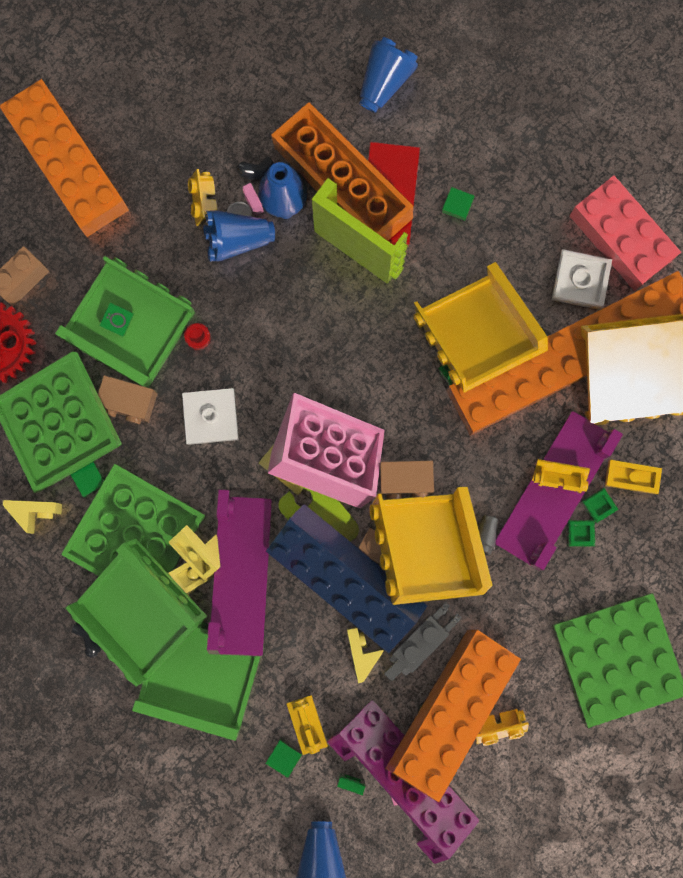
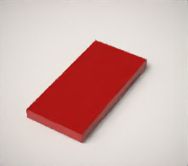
(400, 168)

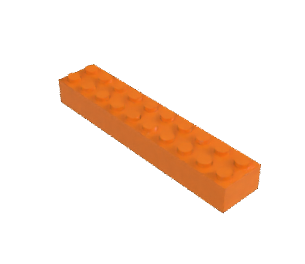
(562, 363)

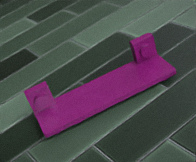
(546, 510)
(242, 577)
(374, 741)

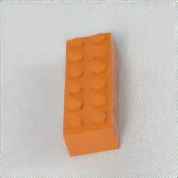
(323, 152)
(64, 158)
(453, 714)

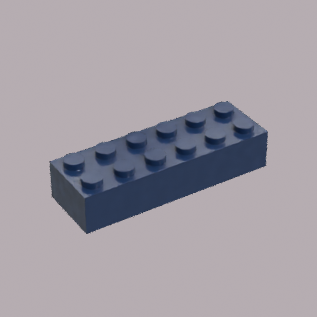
(343, 577)

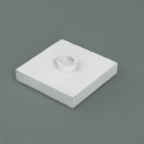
(581, 279)
(210, 416)

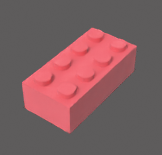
(624, 233)

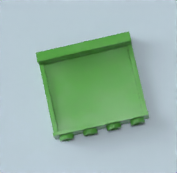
(151, 335)
(136, 613)
(200, 688)

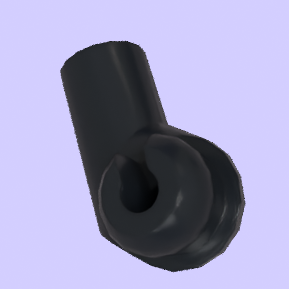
(254, 171)
(91, 648)

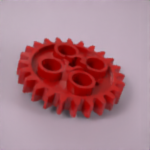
(13, 358)

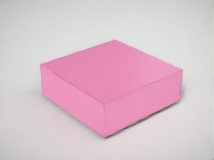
(252, 199)

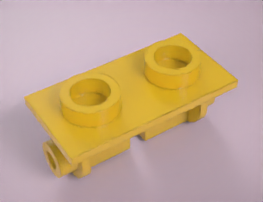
(201, 186)
(558, 474)
(307, 725)
(510, 726)

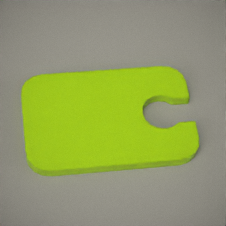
(325, 507)

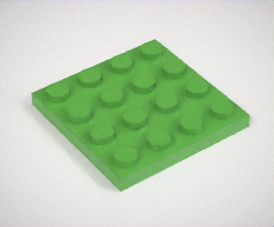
(56, 422)
(125, 511)
(619, 660)

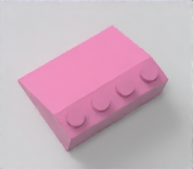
(327, 452)

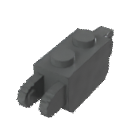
(420, 643)

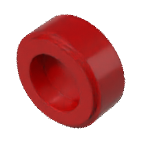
(197, 336)

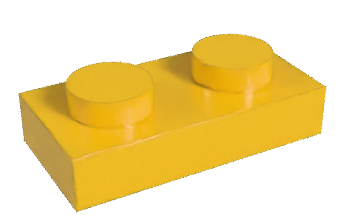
(633, 477)

